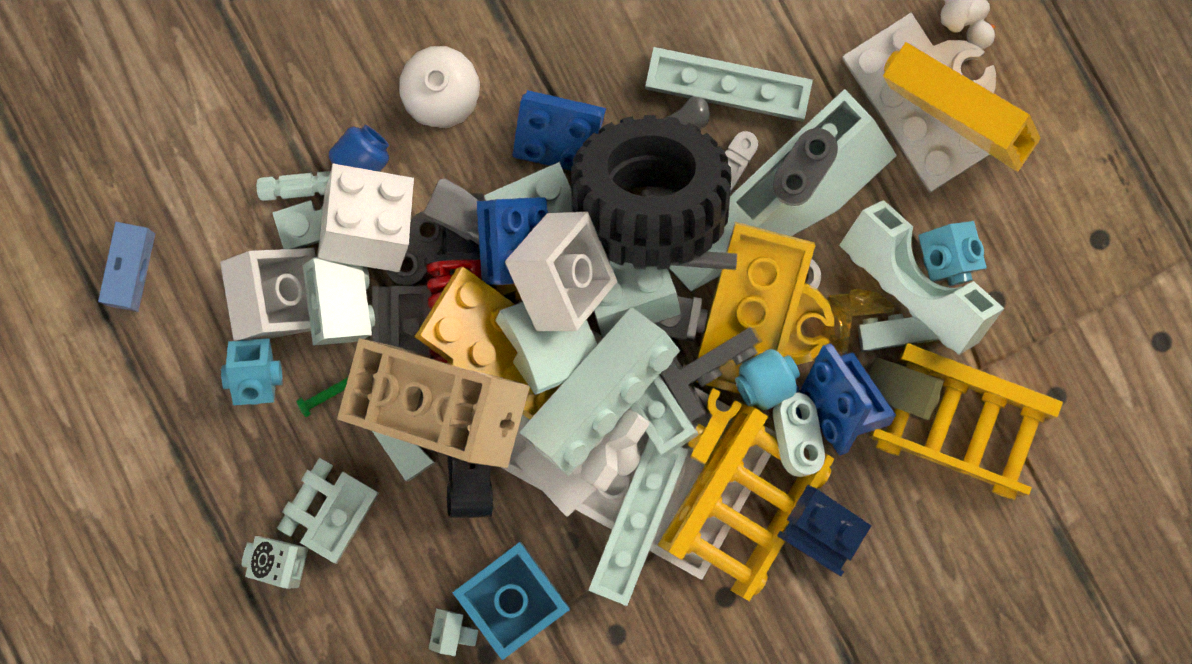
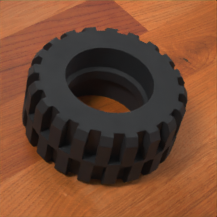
(654, 155)

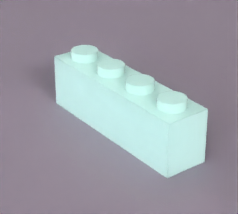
(600, 391)

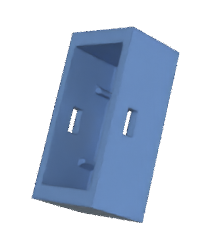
(126, 266)

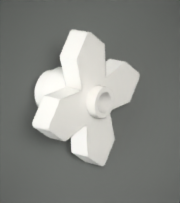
(614, 452)

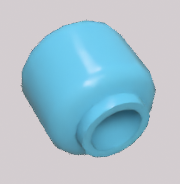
(767, 379)

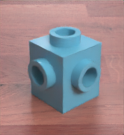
(952, 253)
(251, 372)

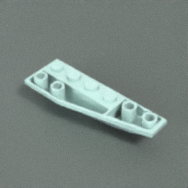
(859, 158)

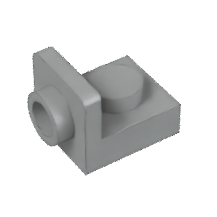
(688, 323)

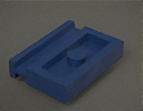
(824, 530)

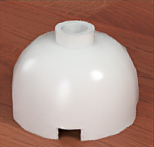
(439, 87)

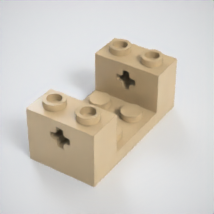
(461, 410)

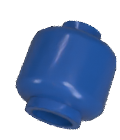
(360, 149)

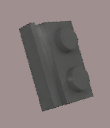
(399, 316)

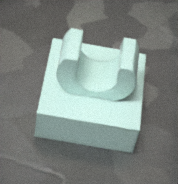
(449, 633)

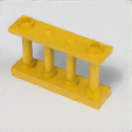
(996, 395)
(706, 501)

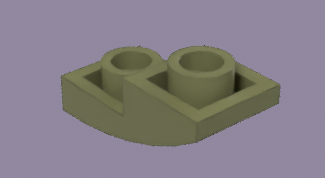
(906, 388)

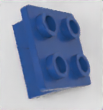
(554, 128)
(502, 229)
(845, 398)

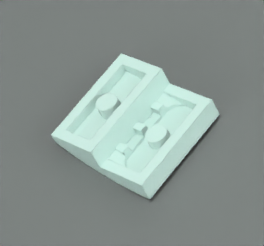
(544, 356)

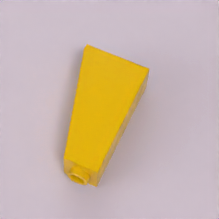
(962, 105)

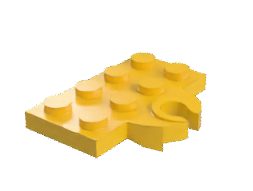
(768, 295)
(467, 336)

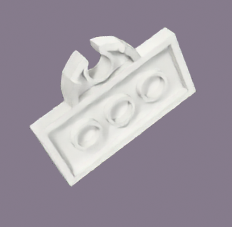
(927, 143)

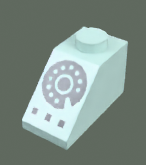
(274, 562)

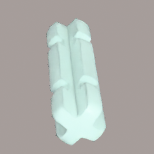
(292, 186)

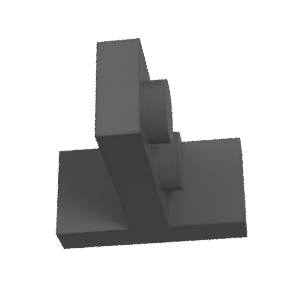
(706, 370)

